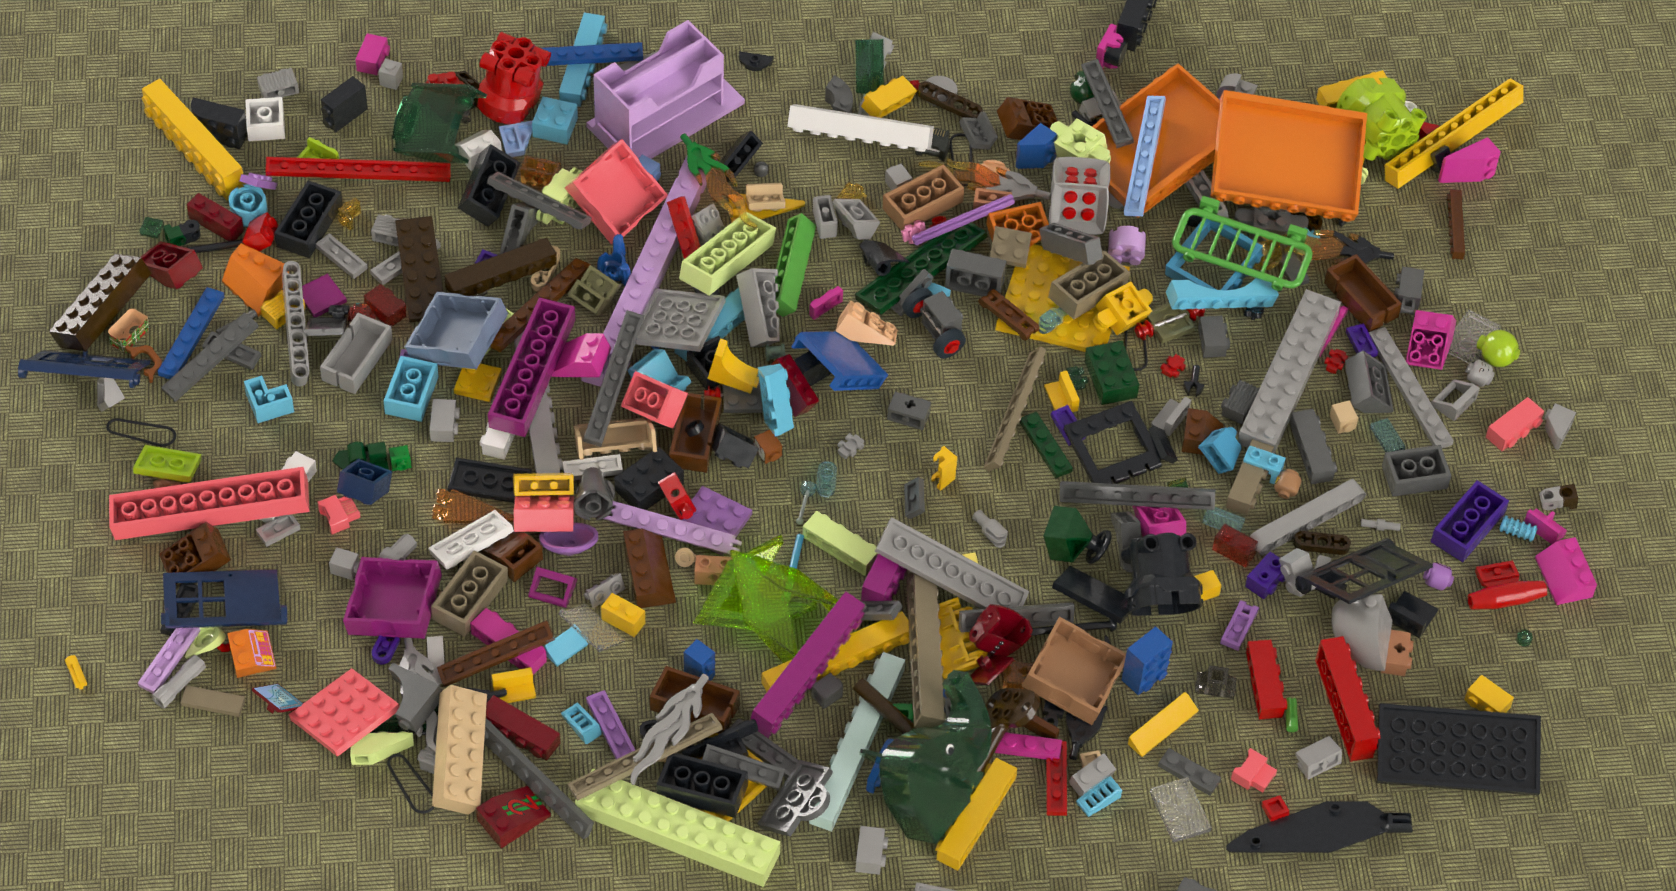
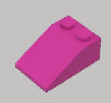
(1470, 163)
(583, 356)
(1160, 520)

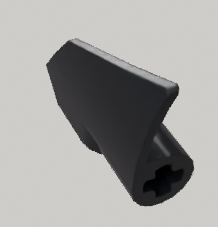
(880, 256)

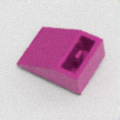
(1430, 339)

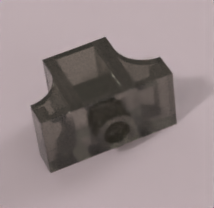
(1216, 682)

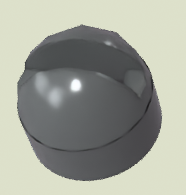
(761, 169)

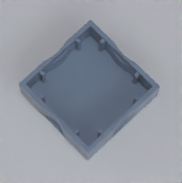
(457, 330)

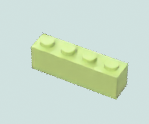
(840, 542)

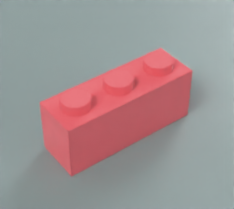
(1515, 424)

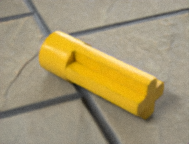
(75, 671)

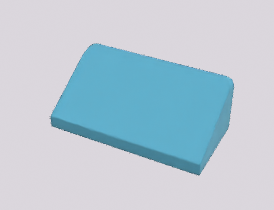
(565, 646)

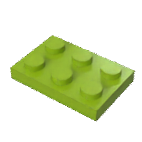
(167, 463)

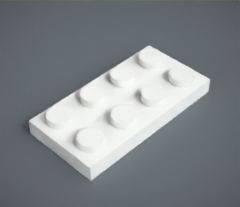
(472, 537)

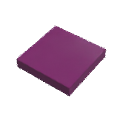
(321, 294)

